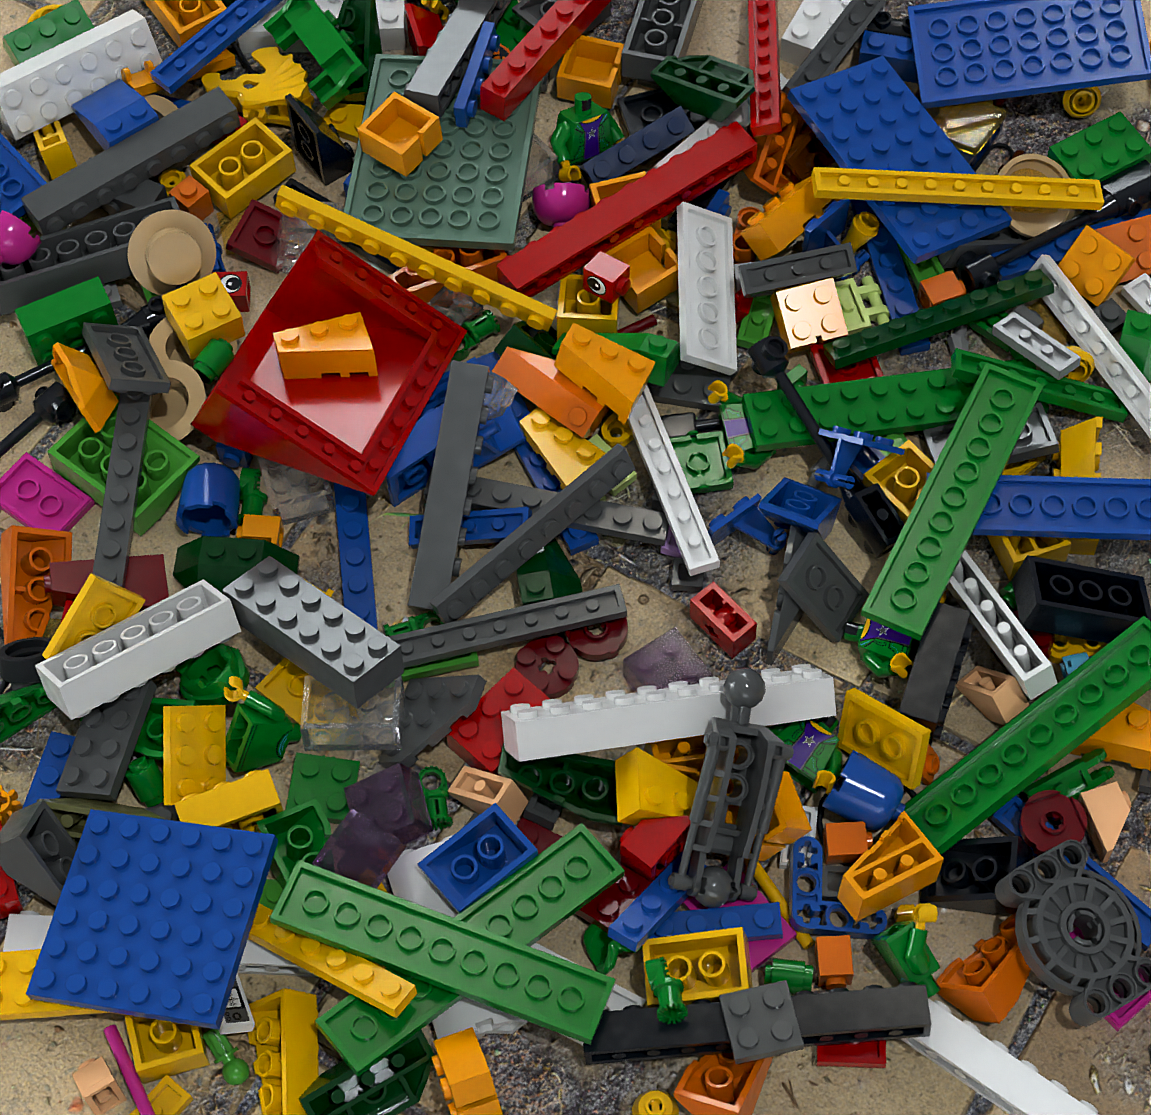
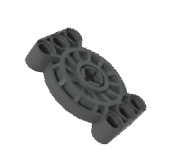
(1103, 914)

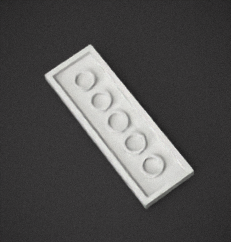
(706, 289)

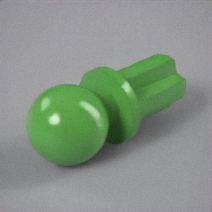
(235, 1069)

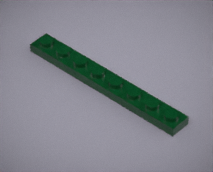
(938, 318)

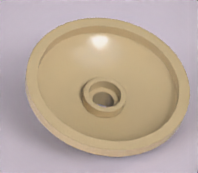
(1033, 224)

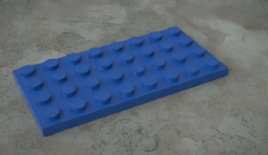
(1025, 47)
(877, 123)

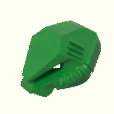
(209, 673)

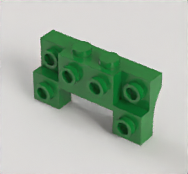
(325, 42)

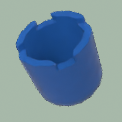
(209, 501)
(866, 793)

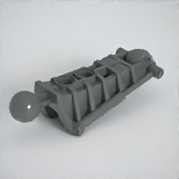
(756, 785)

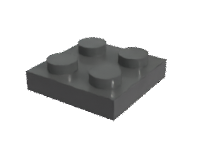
(761, 1022)

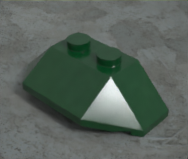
(705, 84)
(225, 559)
(381, 1090)

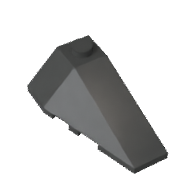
(788, 611)

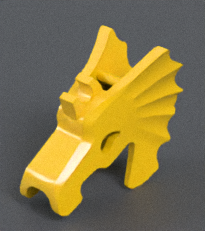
(267, 98)

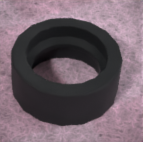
(20, 658)

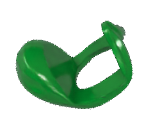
(602, 949)

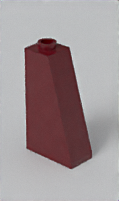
(144, 577)

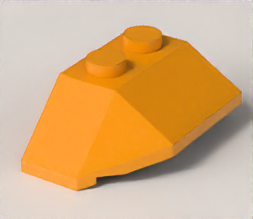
(84, 384)

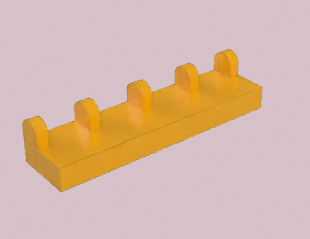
(145, 85)

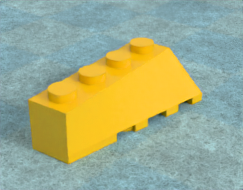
(1080, 457)
(285, 1049)

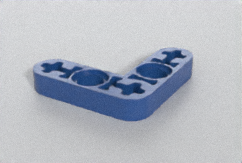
(813, 901)

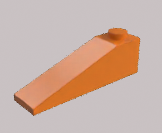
(551, 390)
(23, 563)
(989, 979)
(721, 1086)

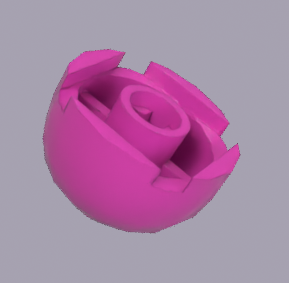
(560, 203)
(15, 240)

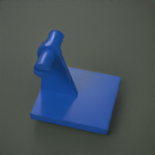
(825, 229)
(499, 437)
(846, 451)
(750, 521)

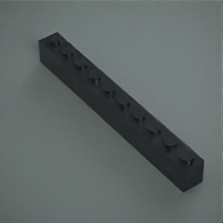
(822, 1018)

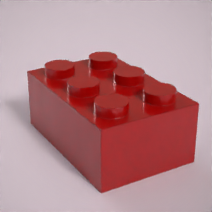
(480, 735)

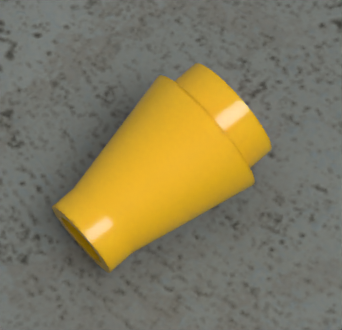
(862, 229)

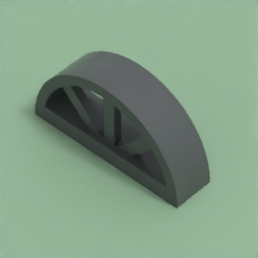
(783, 272)

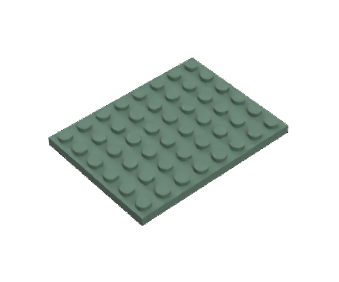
(467, 185)

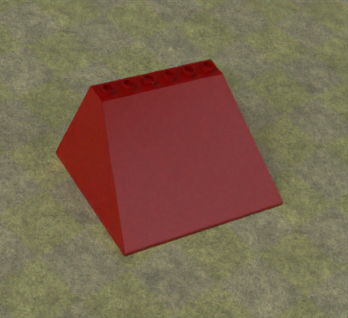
(333, 423)

